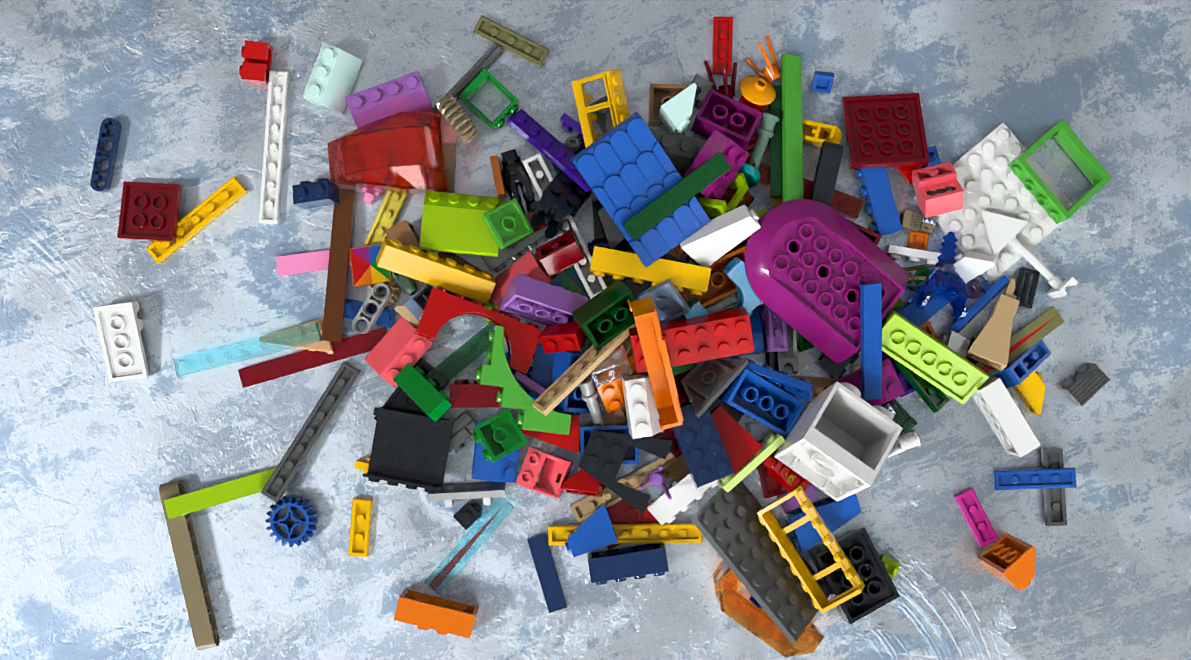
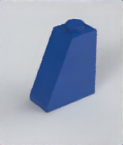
(592, 533)

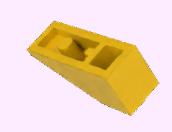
(815, 133)

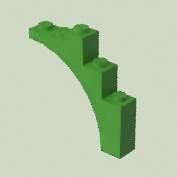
(512, 395)

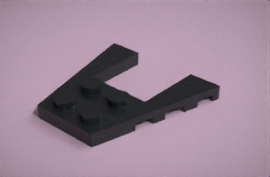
(605, 455)

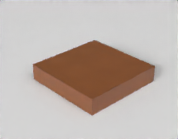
(498, 176)

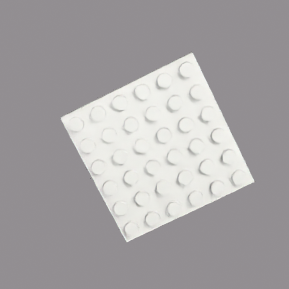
(994, 188)

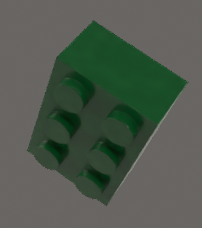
(606, 314)

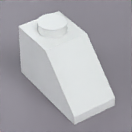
(973, 264)

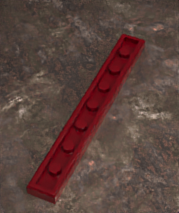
(309, 359)

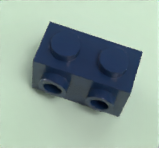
(315, 194)

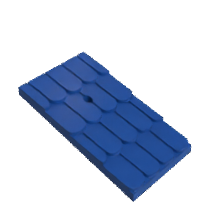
(629, 172)

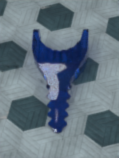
(945, 281)

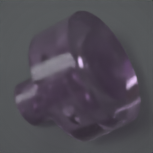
(974, 288)

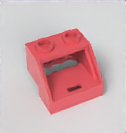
(936, 178)
(554, 470)

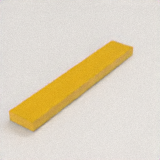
(199, 218)

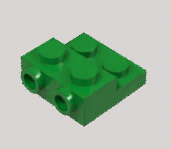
(499, 436)

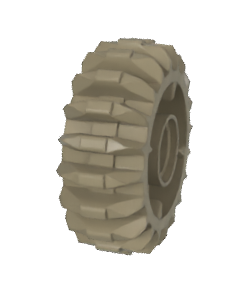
(457, 118)

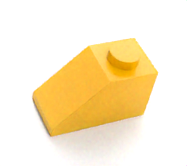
(1031, 392)

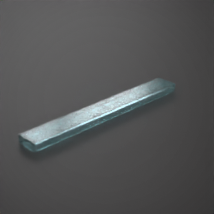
(247, 349)

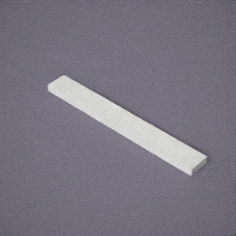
(274, 147)

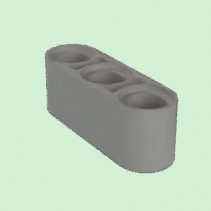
(364, 314)

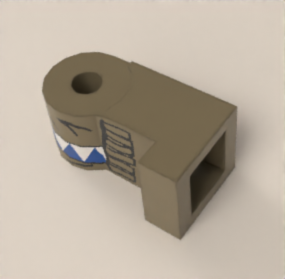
(917, 222)

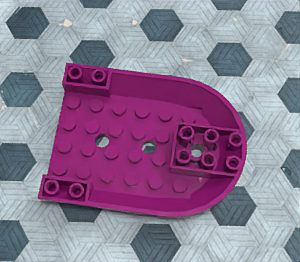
(791, 281)

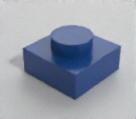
(822, 81)

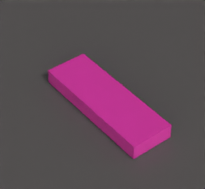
(976, 517)

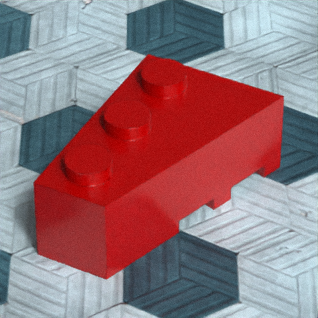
(569, 442)

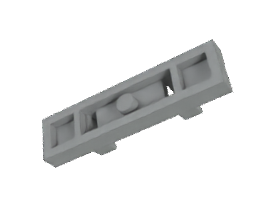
(483, 490)

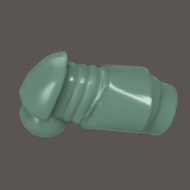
(406, 283)

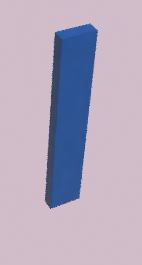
(871, 340)

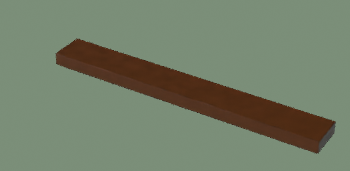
(338, 266)

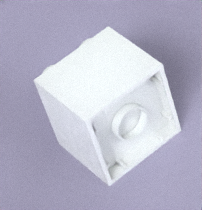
(839, 441)

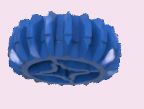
(289, 537)

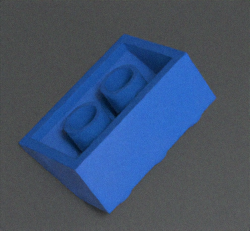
(632, 453)
(500, 471)

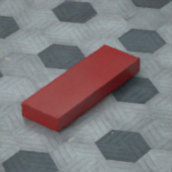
(722, 45)

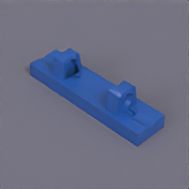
(990, 293)

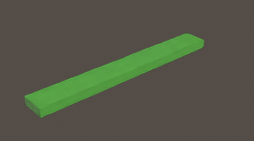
(792, 127)

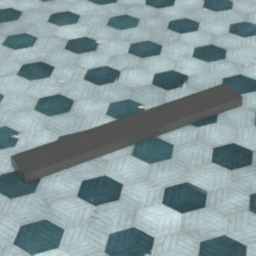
(310, 432)

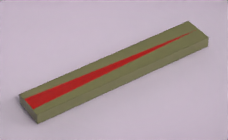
(1028, 336)

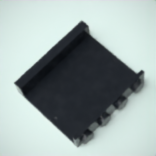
(409, 449)

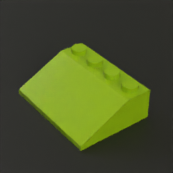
(456, 223)

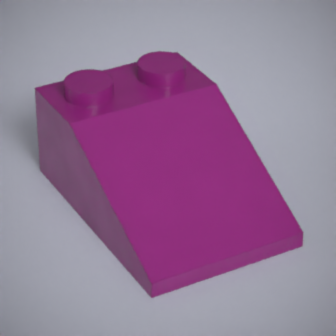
(890, 383)

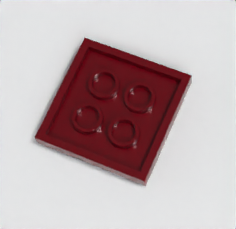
(149, 211)

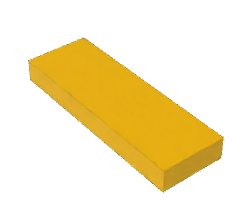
(360, 527)

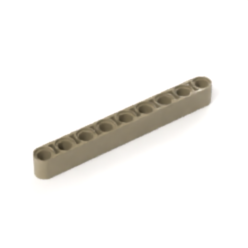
(190, 572)

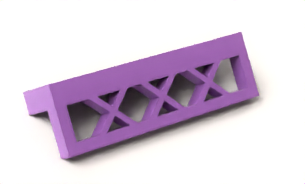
(774, 332)

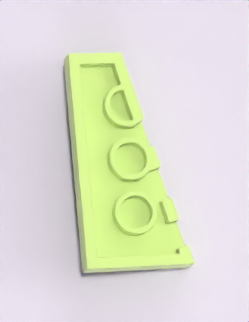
(769, 445)

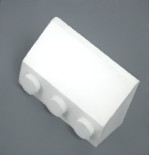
(640, 406)

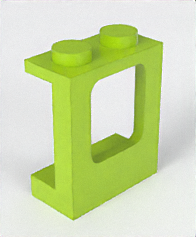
(715, 208)

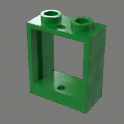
(475, 86)

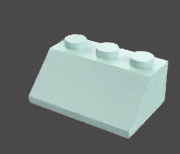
(332, 78)
(678, 110)

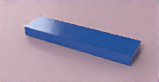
(1035, 478)

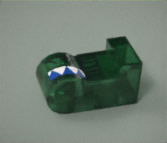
(900, 415)

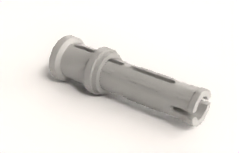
(589, 395)

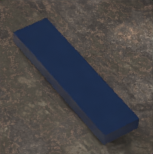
(547, 573)

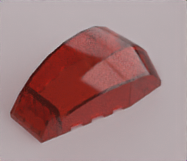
(392, 154)

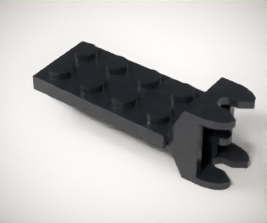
(558, 202)

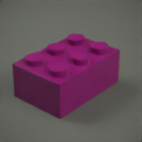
(727, 117)
(733, 155)

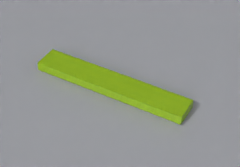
(217, 494)

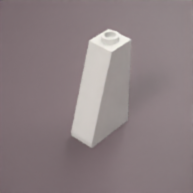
(721, 235)

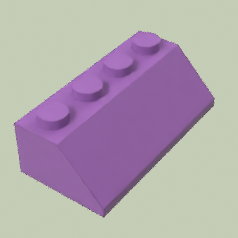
(389, 98)
(540, 301)

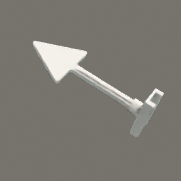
(1003, 230)

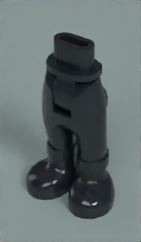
(514, 175)

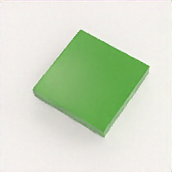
(507, 223)

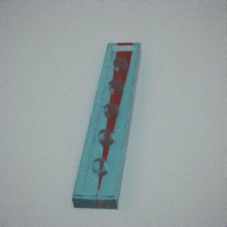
(469, 544)

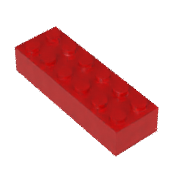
(701, 338)

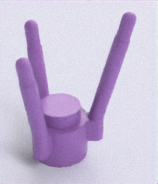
(656, 478)

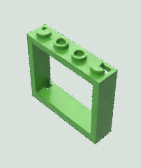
(1078, 153)

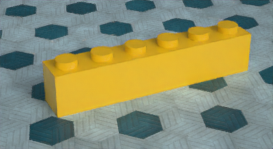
(629, 266)
(435, 270)

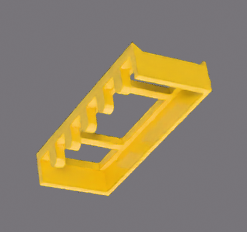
(616, 101)
(797, 565)

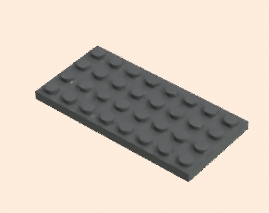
(744, 544)

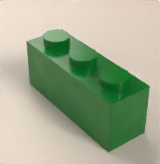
(423, 391)

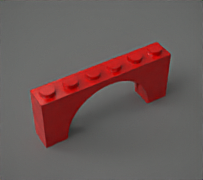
(519, 337)

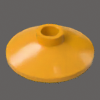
(757, 90)

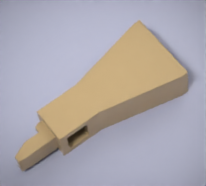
(993, 342)

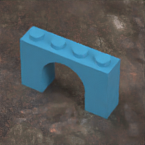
(746, 297)

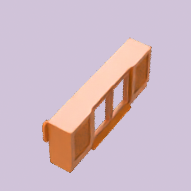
(657, 362)

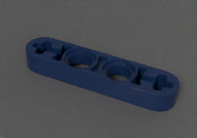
(109, 155)

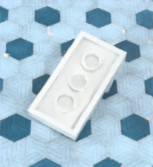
(121, 340)

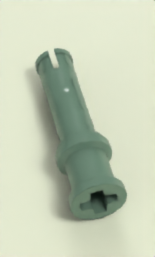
(764, 133)

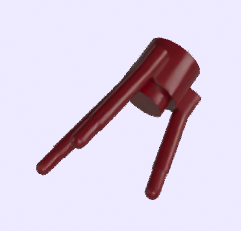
(723, 89)

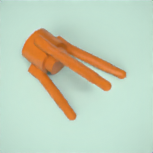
(772, 70)

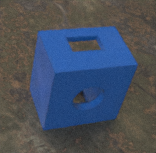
(934, 159)

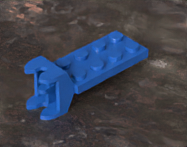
(798, 388)

